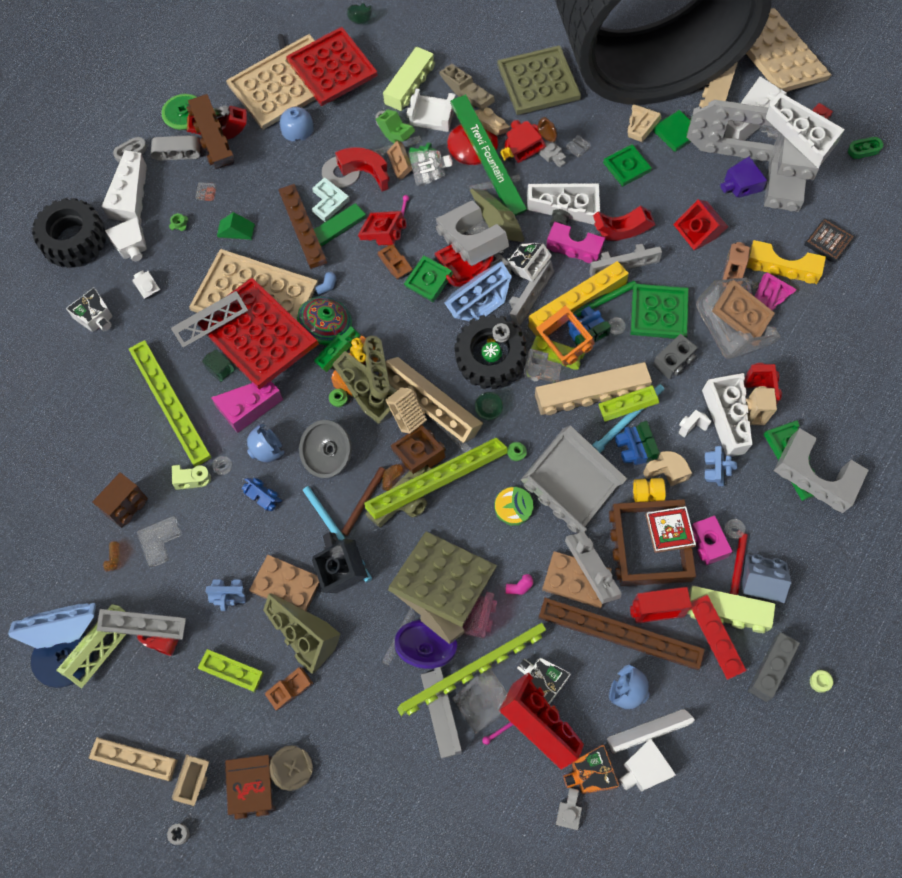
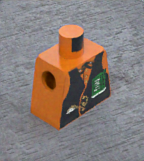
(592, 772)

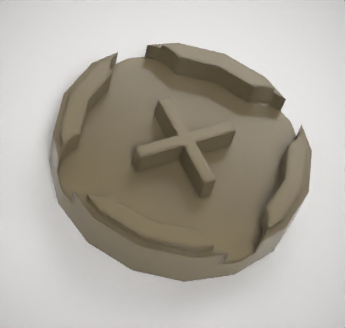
(291, 768)

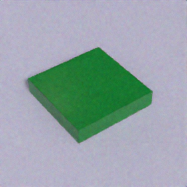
(674, 130)
(627, 165)
(428, 278)

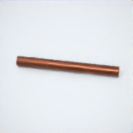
(360, 506)

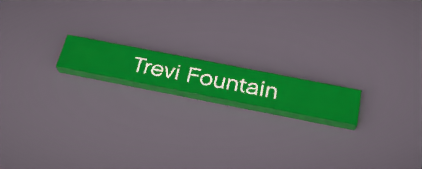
(487, 155)

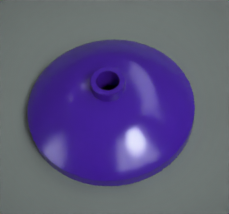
(422, 646)

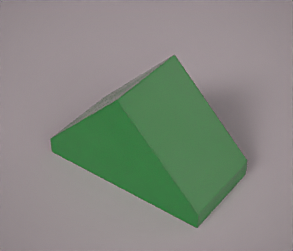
(235, 227)

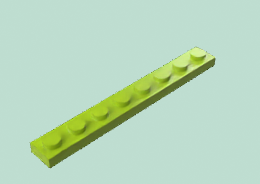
(170, 404)
(435, 478)
(466, 674)

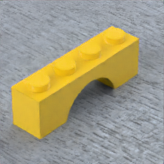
(764, 259)

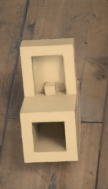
(670, 464)

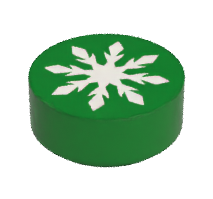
(491, 352)

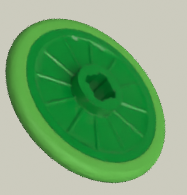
(175, 111)

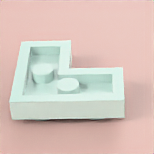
(332, 199)

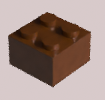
(120, 500)

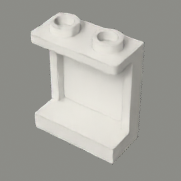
(430, 112)

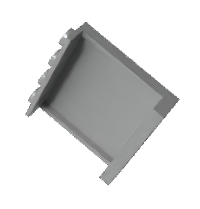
(572, 479)

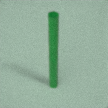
(596, 303)

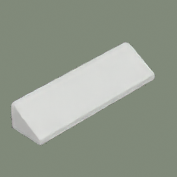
(649, 730)

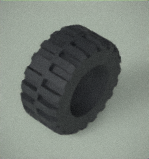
(61, 216)
(495, 374)

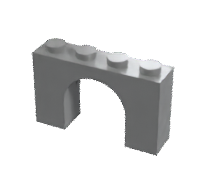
(471, 247)
(796, 468)

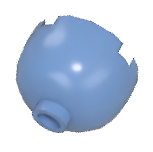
(296, 124)
(263, 444)
(630, 689)

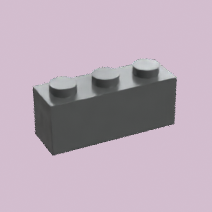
(773, 667)

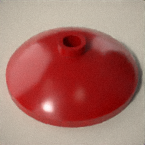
(461, 147)

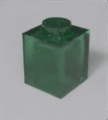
(218, 365)

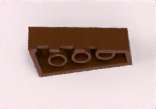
(211, 131)

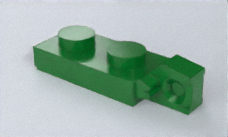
(336, 348)

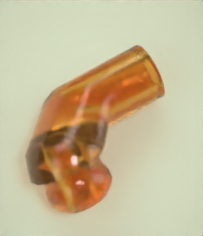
(390, 475)
(114, 552)

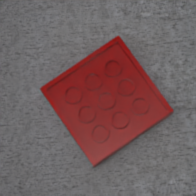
(331, 66)

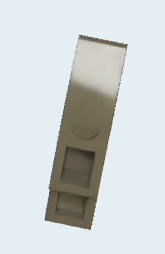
(463, 84)
(441, 626)

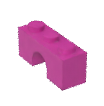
(586, 250)

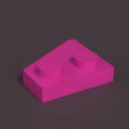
(773, 291)

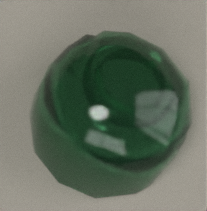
(359, 14)
(488, 406)

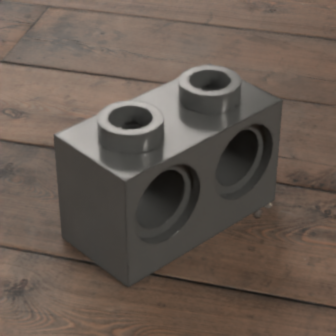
(673, 355)

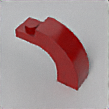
(230, 124)
(363, 160)
(625, 226)

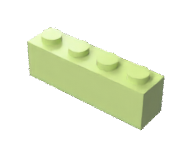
(408, 78)
(738, 610)

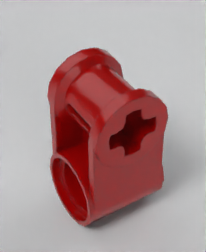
(162, 645)

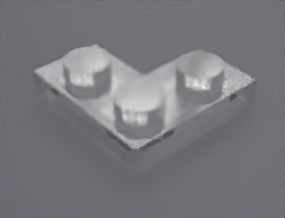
(153, 539)

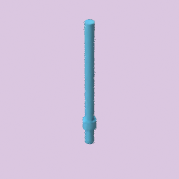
(599, 445)
(327, 519)

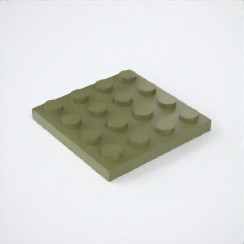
(538, 80)
(443, 578)

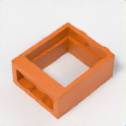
(554, 323)

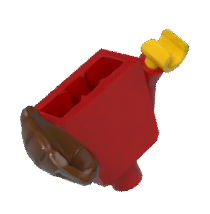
(526, 138)

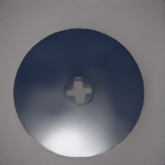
(46, 662)

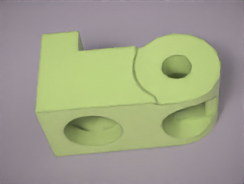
(190, 478)

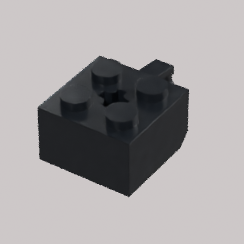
(338, 564)

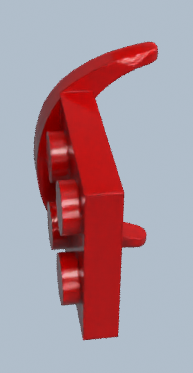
(462, 269)

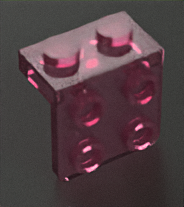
(479, 619)

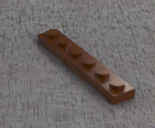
(302, 226)

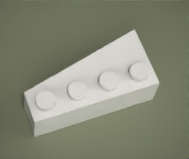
(761, 95)
(804, 128)
(126, 189)
(577, 199)
(729, 412)

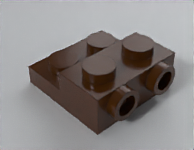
(419, 449)

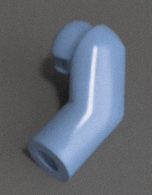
(328, 284)

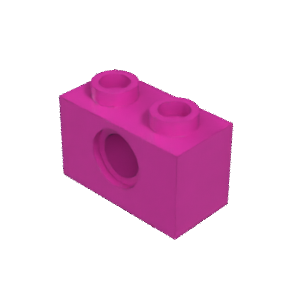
(710, 529)

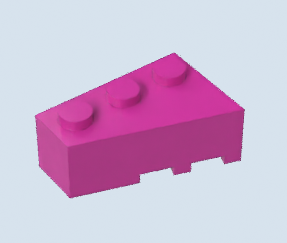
(247, 404)

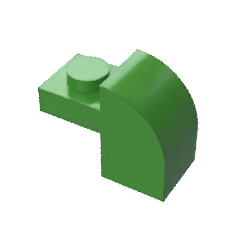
(393, 127)

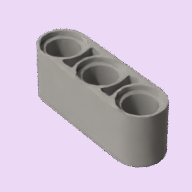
(175, 148)

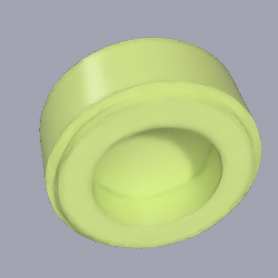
(821, 681)

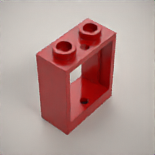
(661, 605)

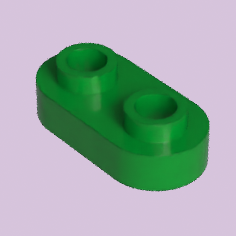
(864, 147)

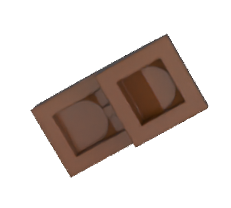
(394, 261)
(289, 688)

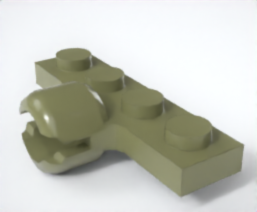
(413, 508)

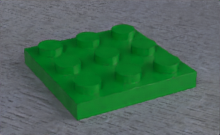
(659, 311)

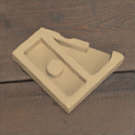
(642, 122)

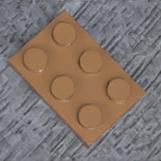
(742, 310)
(568, 580)
(285, 582)

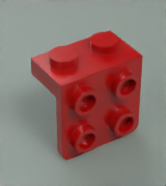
(763, 375)

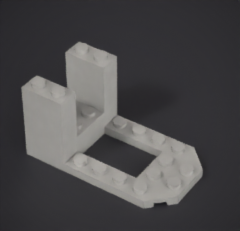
(786, 167)

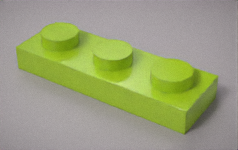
(628, 403)
(231, 670)

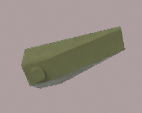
(496, 213)
(356, 379)
(307, 634)

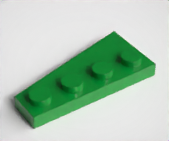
(778, 439)

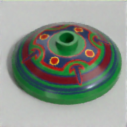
(323, 326)

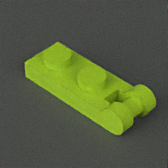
(540, 345)

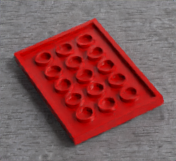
(261, 339)

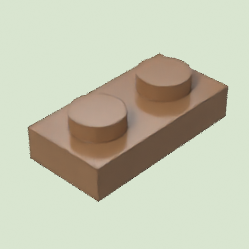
(399, 160)

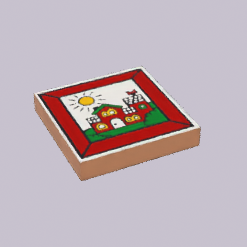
(670, 529)

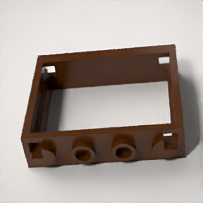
(621, 573)

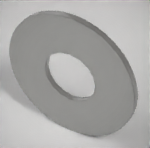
(348, 180)

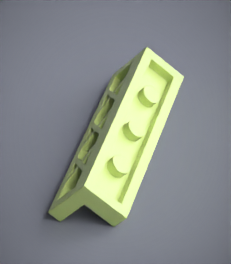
(84, 648)

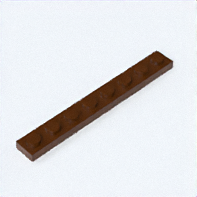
(621, 634)

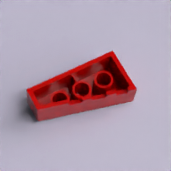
(541, 722)

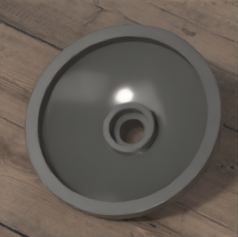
(316, 447)

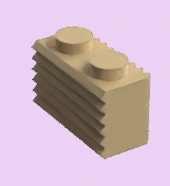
(406, 410)

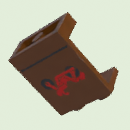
(249, 787)

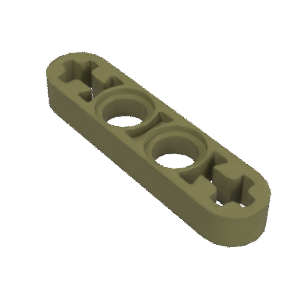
(379, 367)

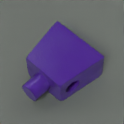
(744, 179)

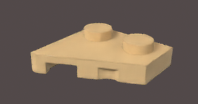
(492, 122)

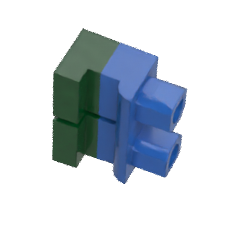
(592, 323)
(640, 444)

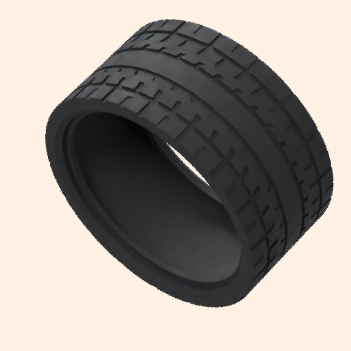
(664, 56)

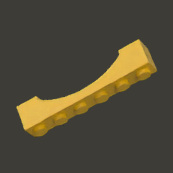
(598, 285)

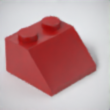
(700, 224)

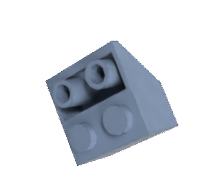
(766, 578)

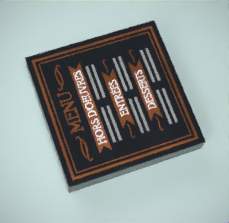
(829, 240)

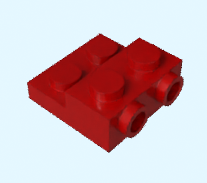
(383, 227)

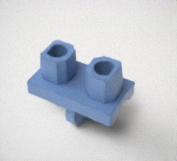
(717, 457)
(225, 595)

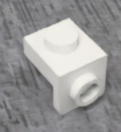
(145, 284)
(696, 418)

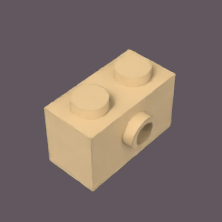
(761, 405)
(190, 780)

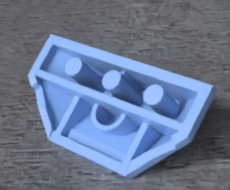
(480, 294)
(53, 626)

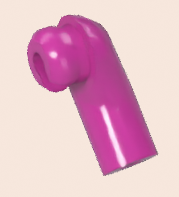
(521, 587)

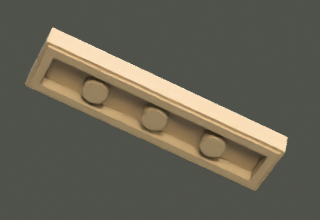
(133, 759)

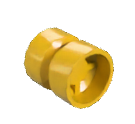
(649, 491)

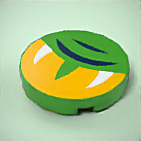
(513, 506)

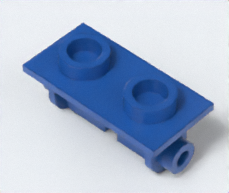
(267, 496)

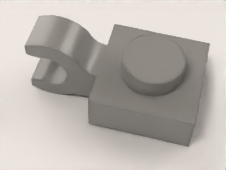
(553, 152)
(569, 813)

